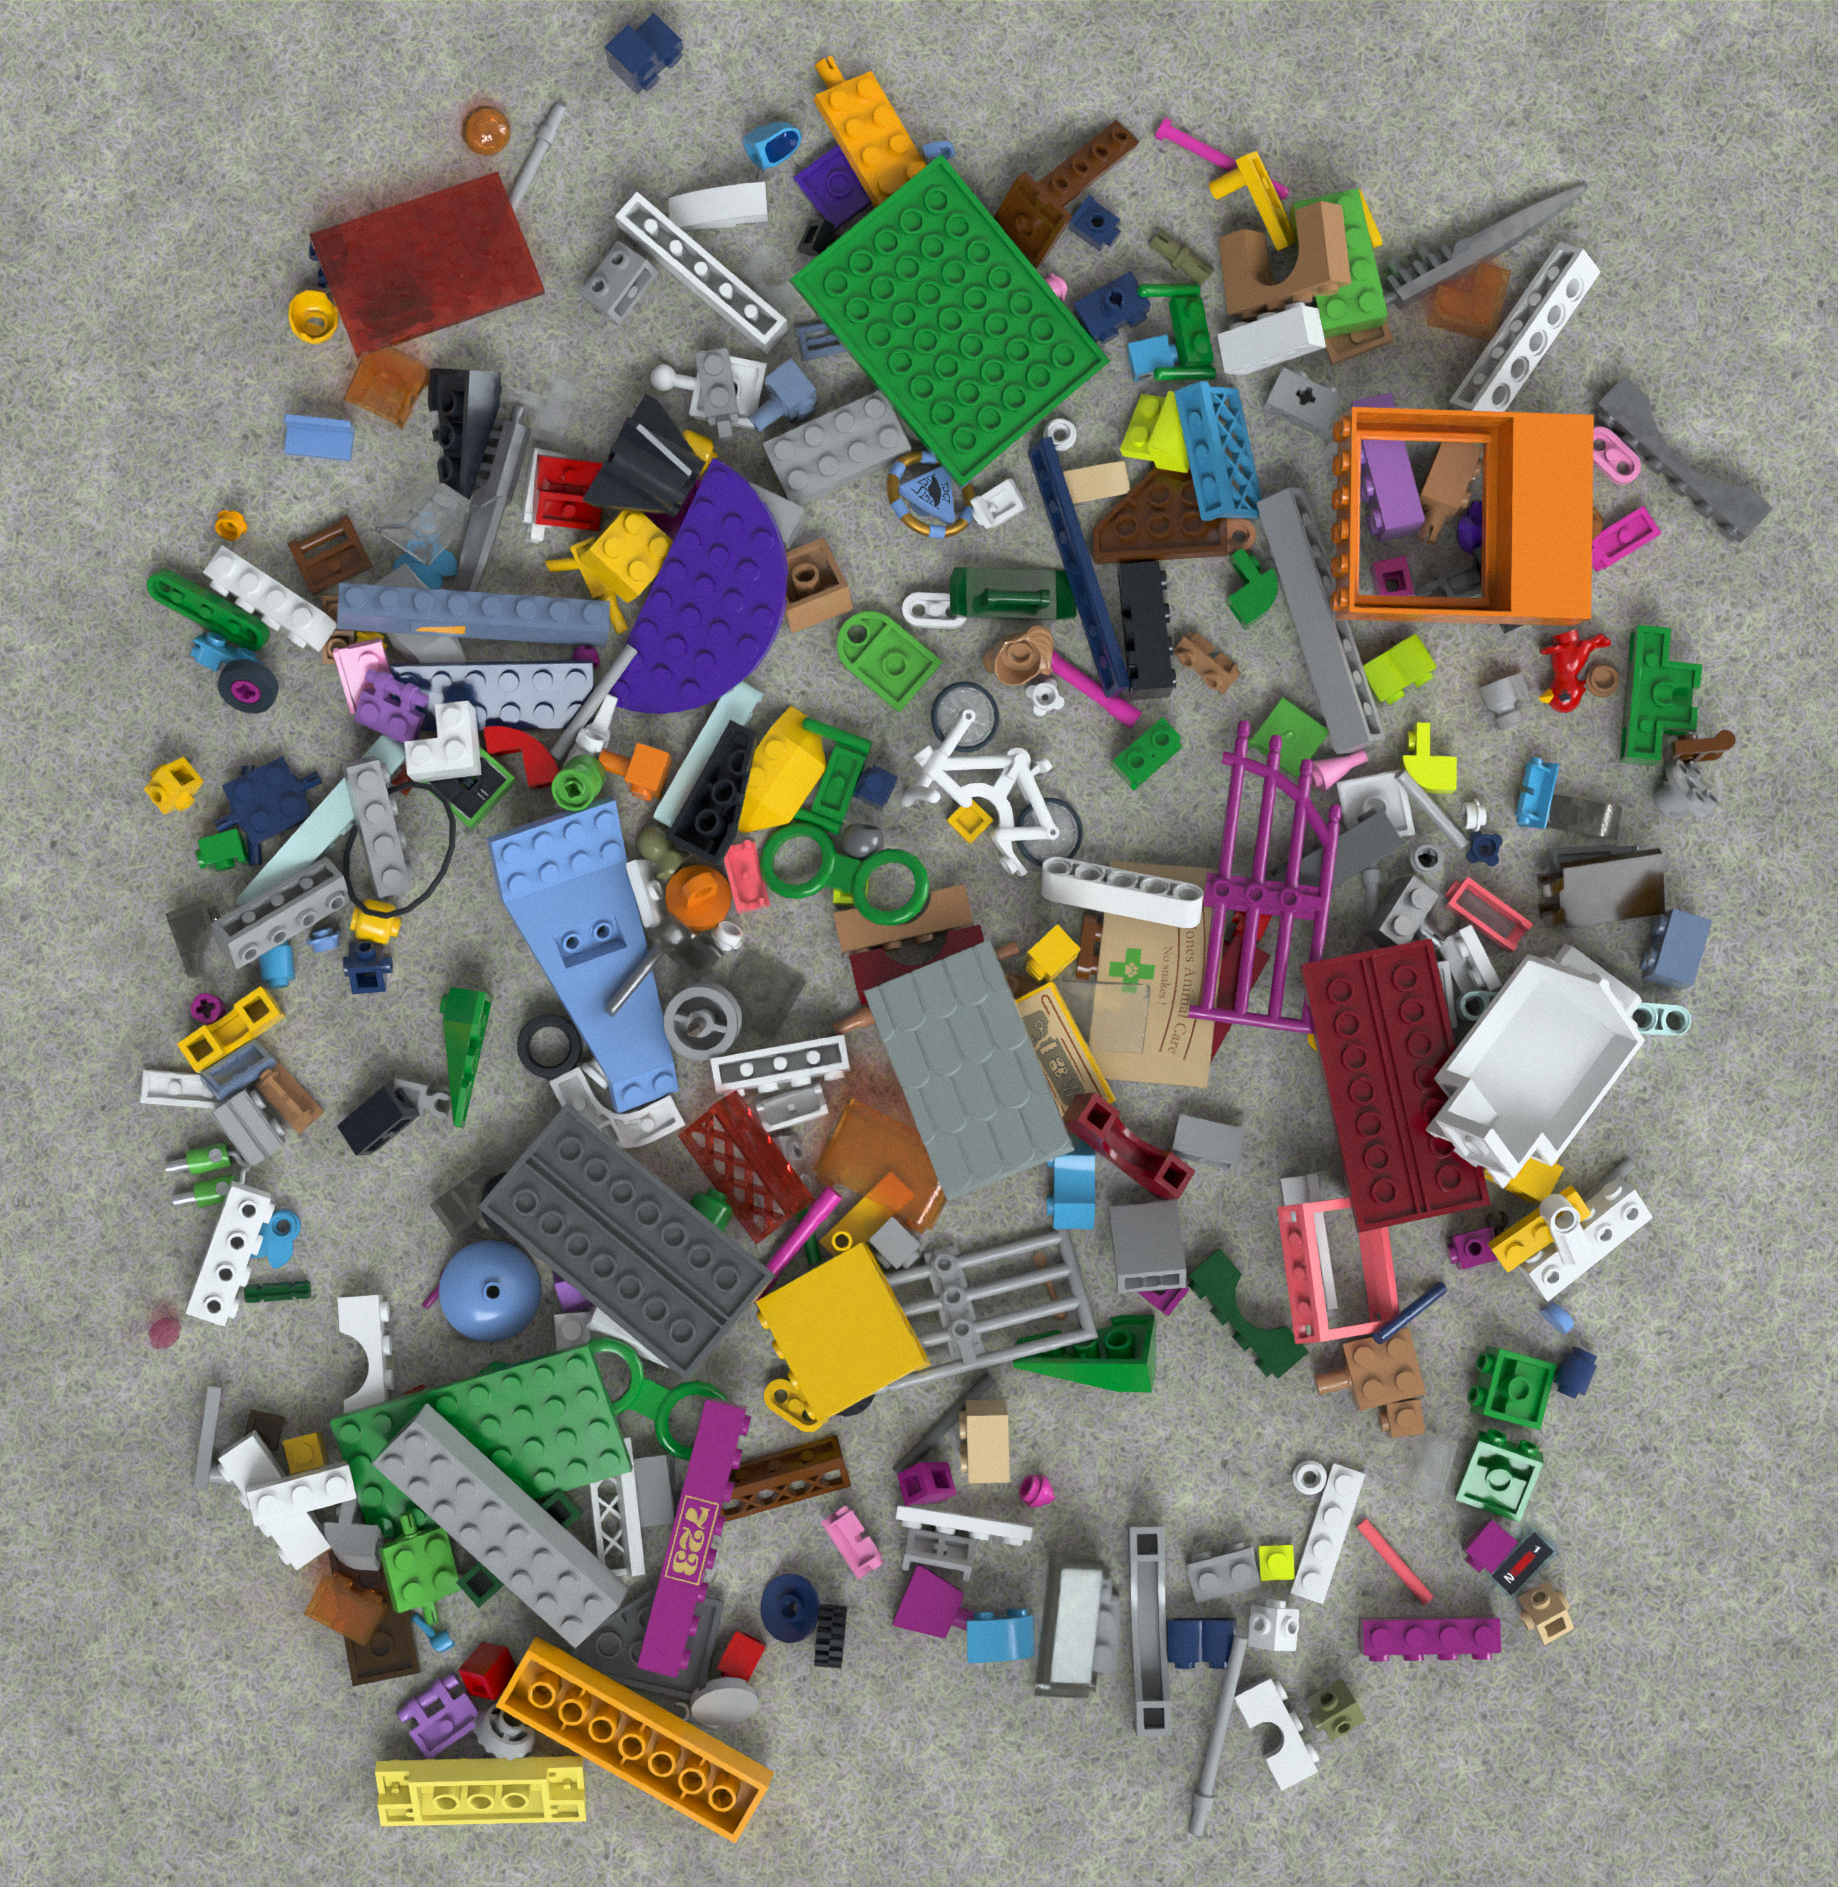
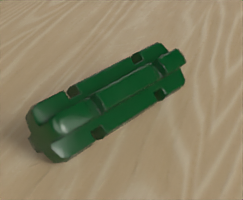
(277, 1291)

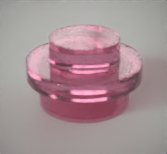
(164, 1333)

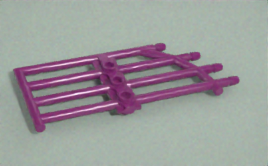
(1263, 896)

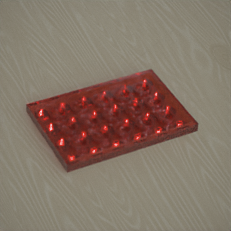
(427, 264)

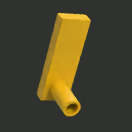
(1254, 175)
(856, 1226)

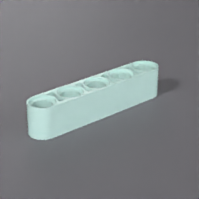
(733, 706)

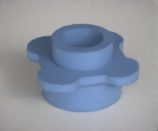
(324, 939)

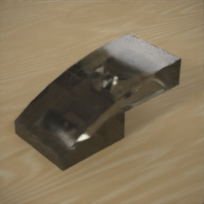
(1584, 817)

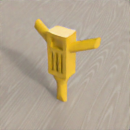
(596, 586)

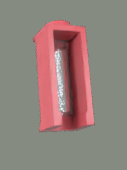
(1486, 913)

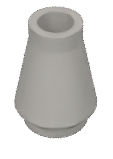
(1432, 853)

